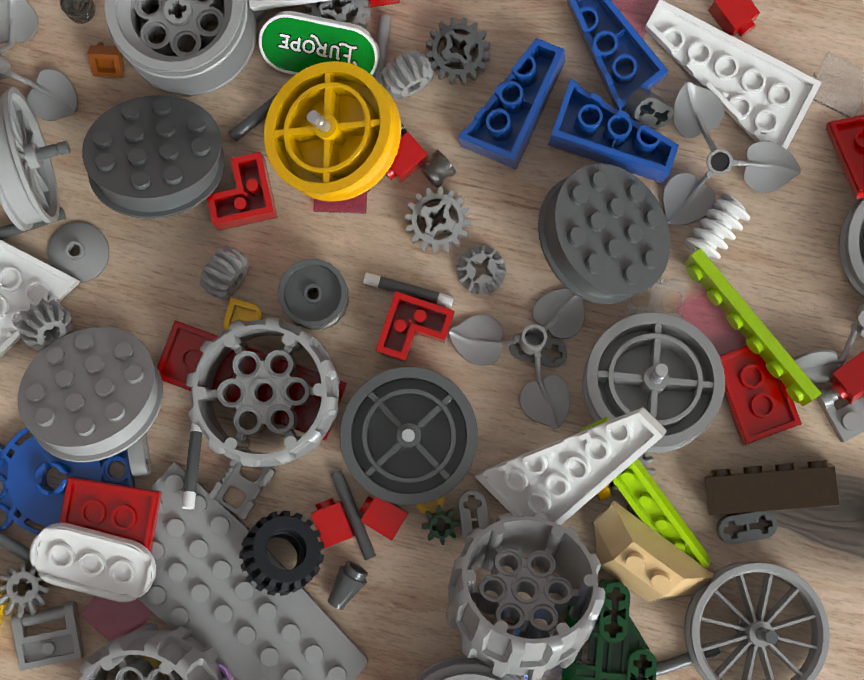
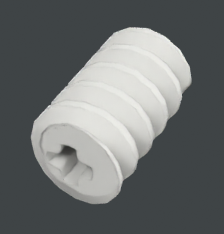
(717, 226)

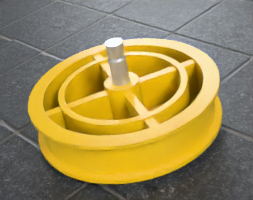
(332, 131)

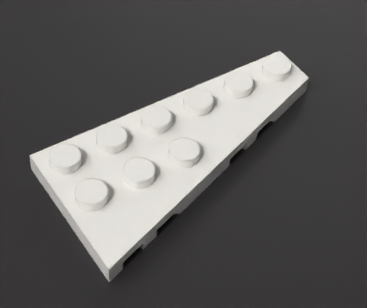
(753, 86)
(25, 282)
(573, 469)

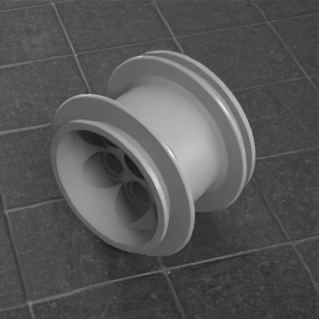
(213, 61)

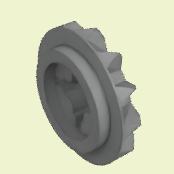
(483, 284)

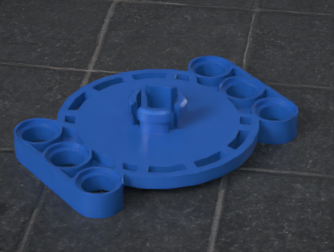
(26, 481)

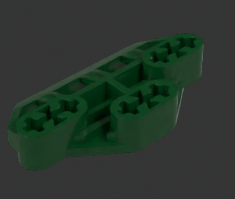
(614, 652)

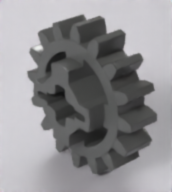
(467, 43)

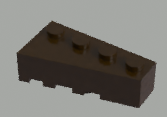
(772, 489)

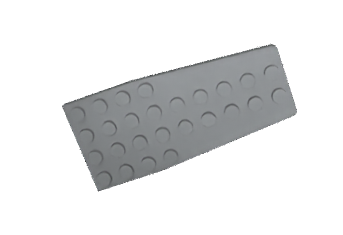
(208, 593)

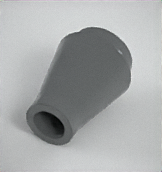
(348, 582)

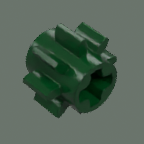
(448, 528)

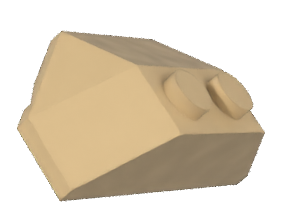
(645, 558)

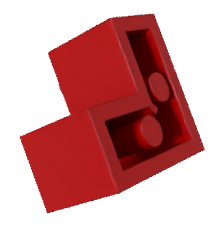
(251, 199)
(411, 317)

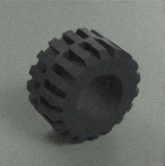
(299, 535)

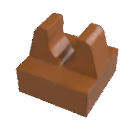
(106, 61)

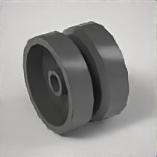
(313, 276)

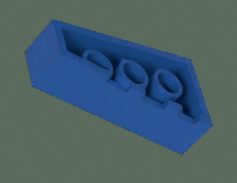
(616, 50)
(511, 114)
(610, 136)

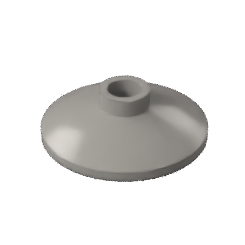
(92, 255)

